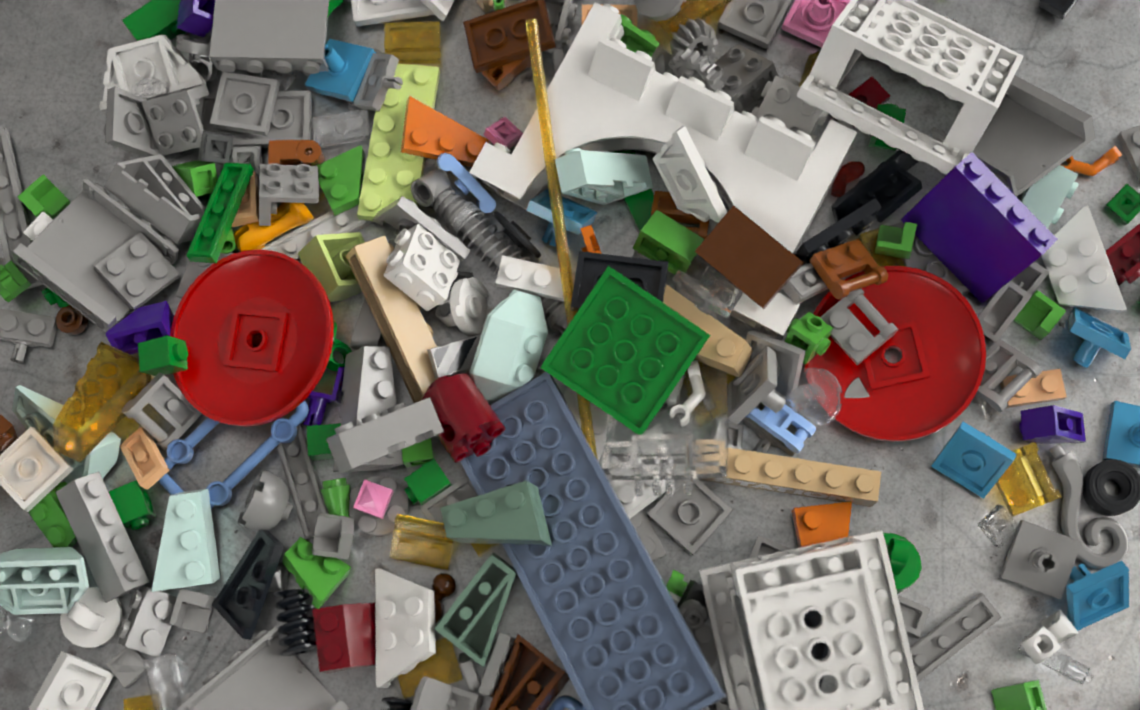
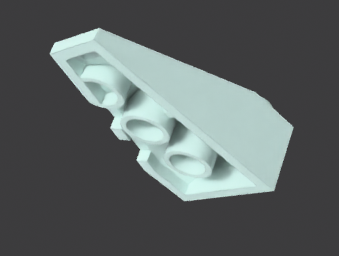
(41, 414)

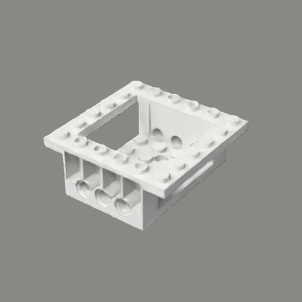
(925, 48)
(859, 622)

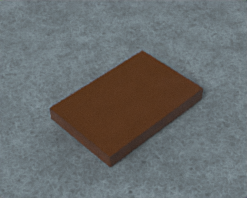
(502, 34)
(749, 257)

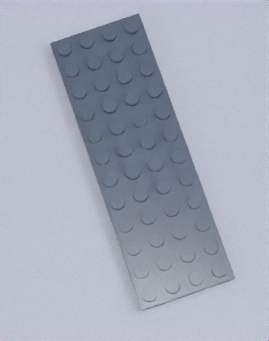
(596, 581)

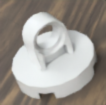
(466, 306)
(92, 620)

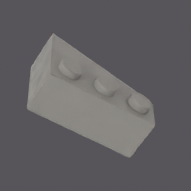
(157, 195)
(383, 434)

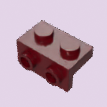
(1125, 257)

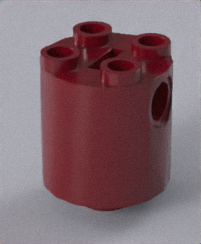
(464, 416)

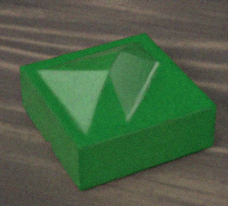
(1125, 203)

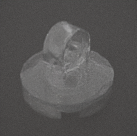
(816, 396)

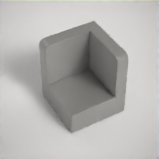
(333, 536)
(192, 611)

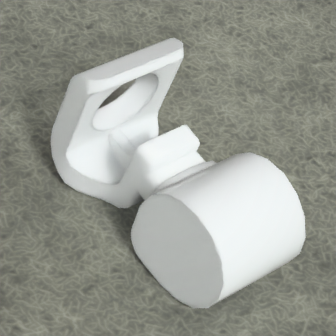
(1045, 640)

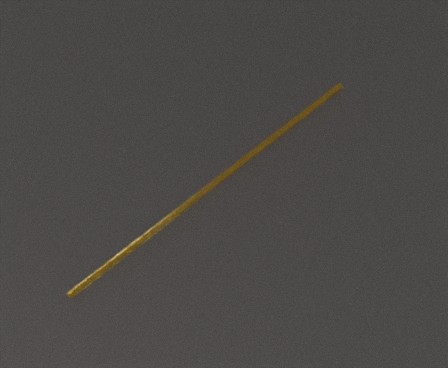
(556, 203)

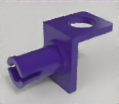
(319, 401)

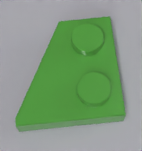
(342, 179)
(315, 573)

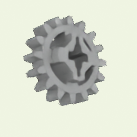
(693, 65)

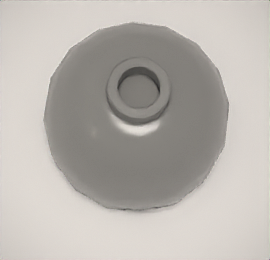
(266, 503)

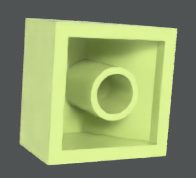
(328, 262)

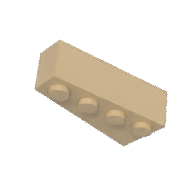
(724, 347)

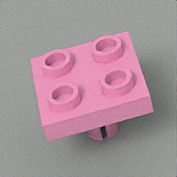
(813, 19)

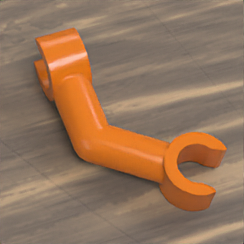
(1106, 160)

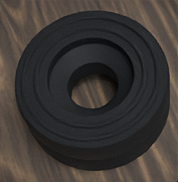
(1099, 499)

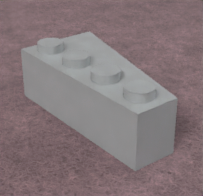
(369, 390)

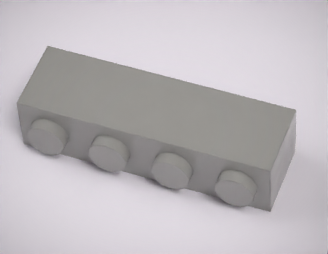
(102, 536)

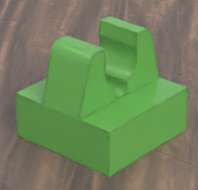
(12, 281)

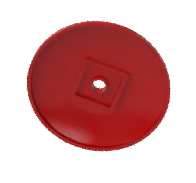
(222, 315)
(939, 362)

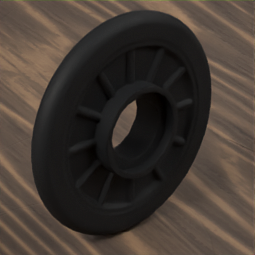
(517, 234)

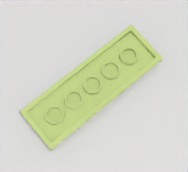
(387, 169)

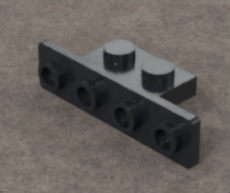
(887, 183)

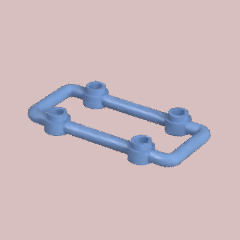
(220, 492)

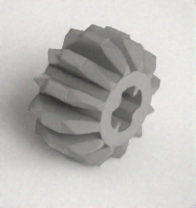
(695, 36)

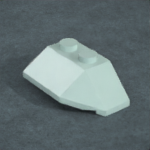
(509, 346)
(41, 580)

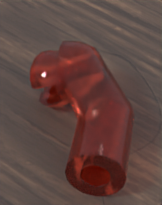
(847, 174)

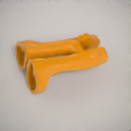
(288, 216)

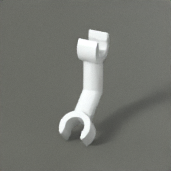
(695, 398)

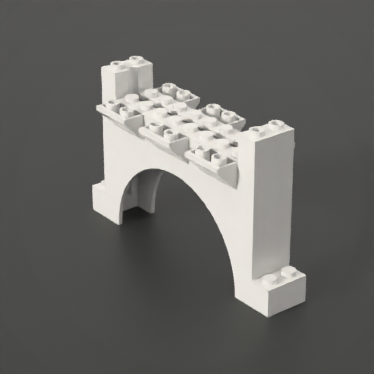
(618, 102)

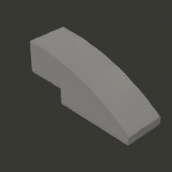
(1010, 300)

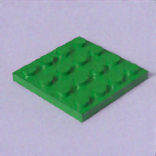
(625, 351)

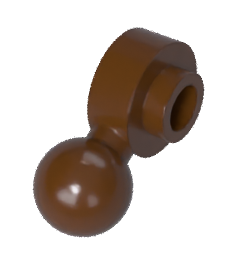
(76, 325)
(443, 586)

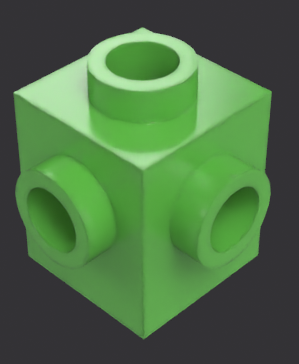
(810, 335)

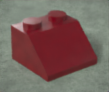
(345, 636)

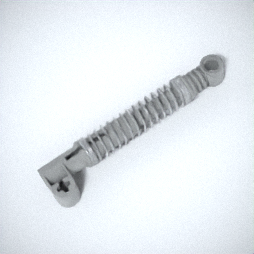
(461, 217)

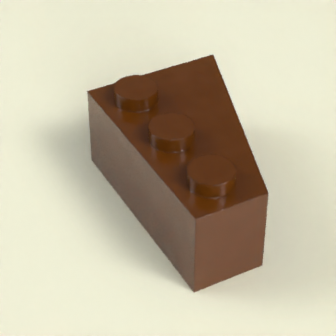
(528, 680)

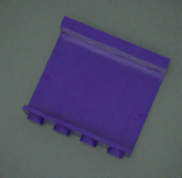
(979, 228)

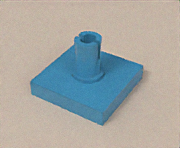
(345, 73)
(575, 215)
(1096, 335)
(1123, 434)
(973, 460)
(1097, 594)

